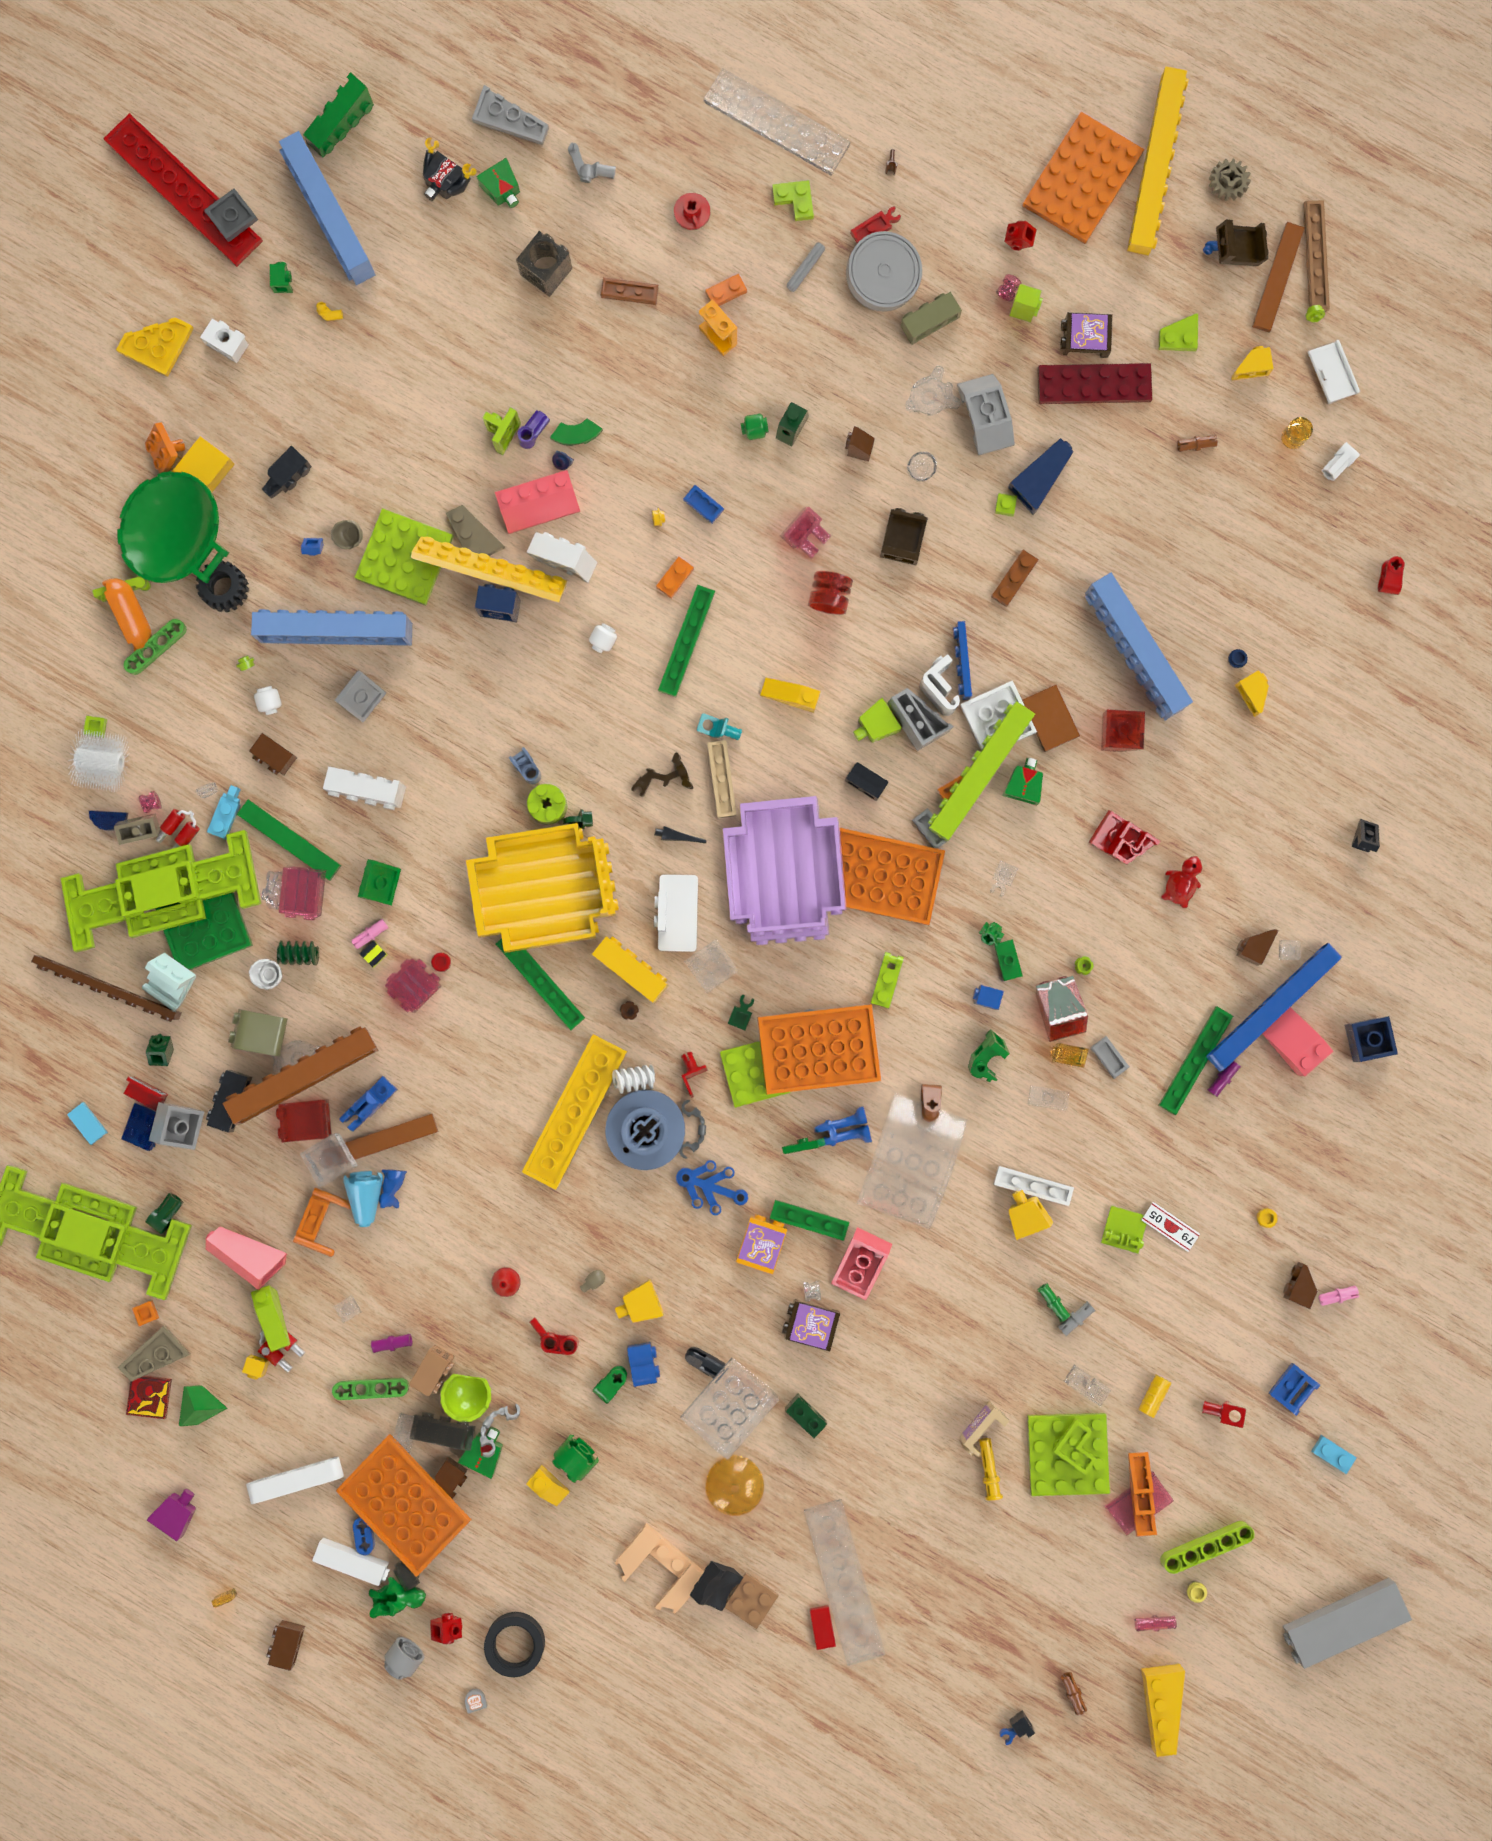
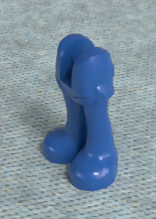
(858, 1118)

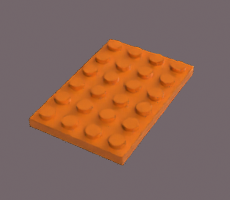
(1083, 177)
(890, 876)
(818, 1049)
(403, 1505)

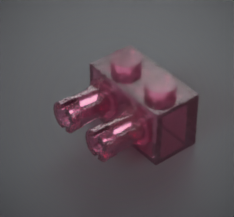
(799, 529)

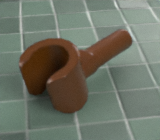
(891, 164)

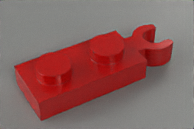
(876, 223)

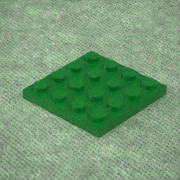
(210, 938)

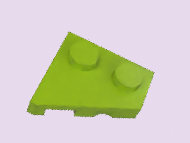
(1180, 335)

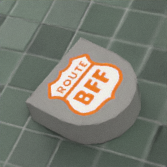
(475, 1700)

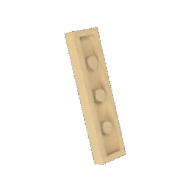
(721, 779)

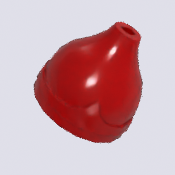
(505, 1282)

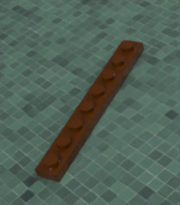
(99, 985)

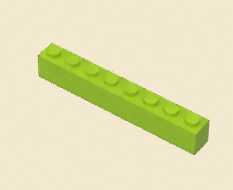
(981, 771)

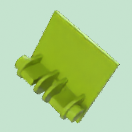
(1124, 1230)

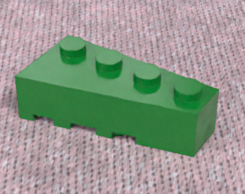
(339, 116)

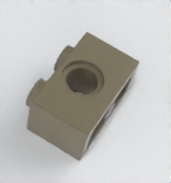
(137, 829)

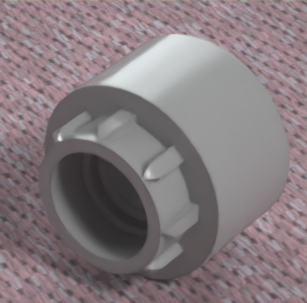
(403, 1658)

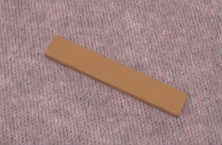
(1316, 254)

